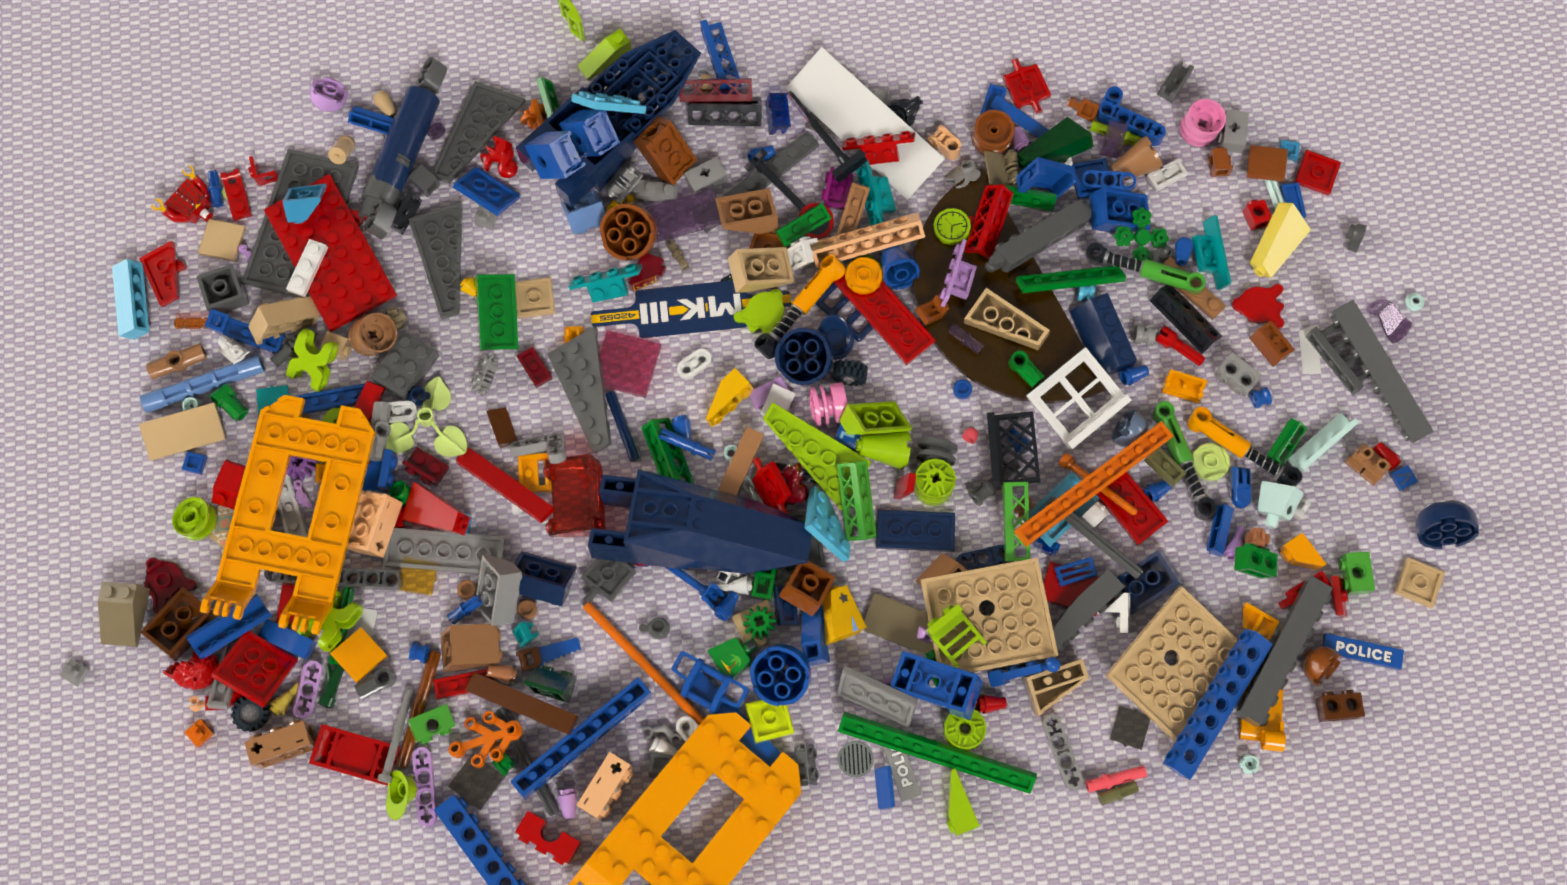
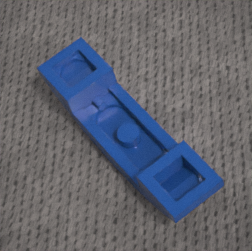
(239, 331)

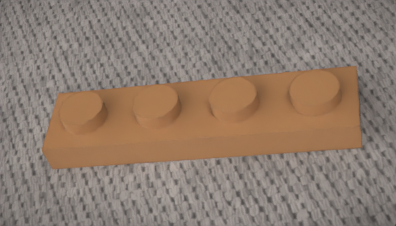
(1205, 301)

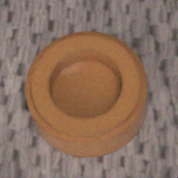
(466, 589)
(527, 609)

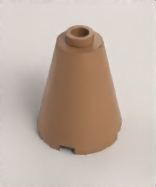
(1139, 159)

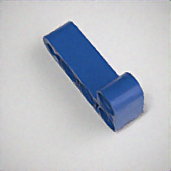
(1132, 118)

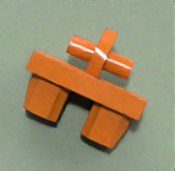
(533, 116)

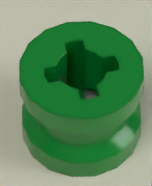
(504, 765)

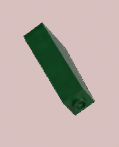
(1058, 143)

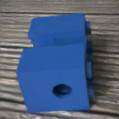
(582, 134)

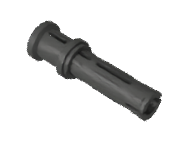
(987, 488)

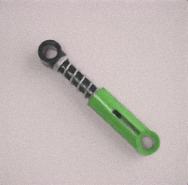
(1148, 269)
(1183, 457)

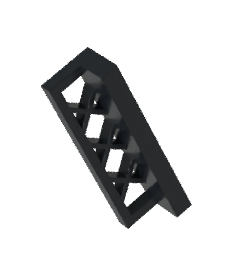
(729, 106)
(1185, 318)

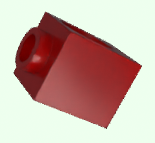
(1255, 221)

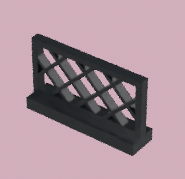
(996, 448)

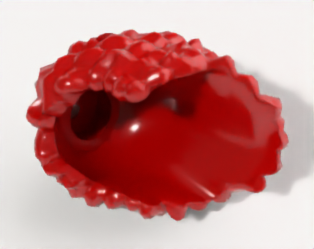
(194, 673)

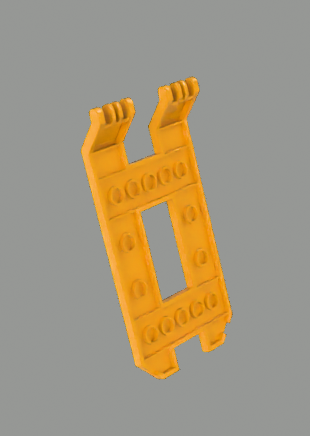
(314, 558)
(710, 749)

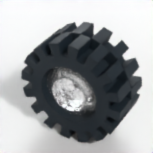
(850, 372)
(249, 715)

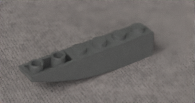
(1087, 604)

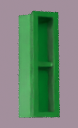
(1286, 442)

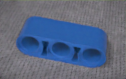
(1101, 175)

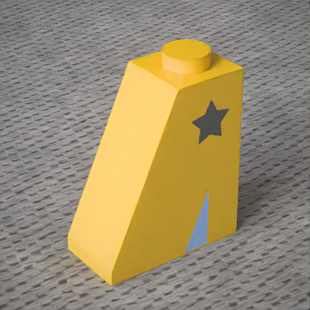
(841, 615)

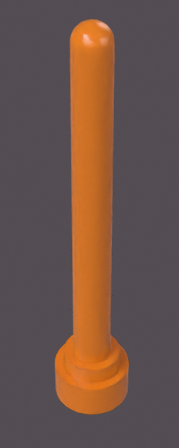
(1068, 462)

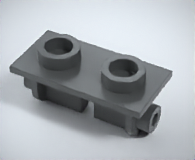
(806, 755)

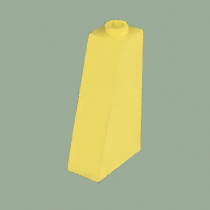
(1279, 240)

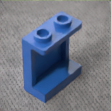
(1046, 175)

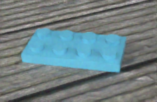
(1058, 530)

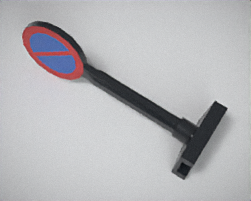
(848, 165)

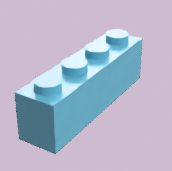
(130, 299)

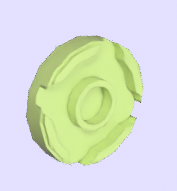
(1211, 462)

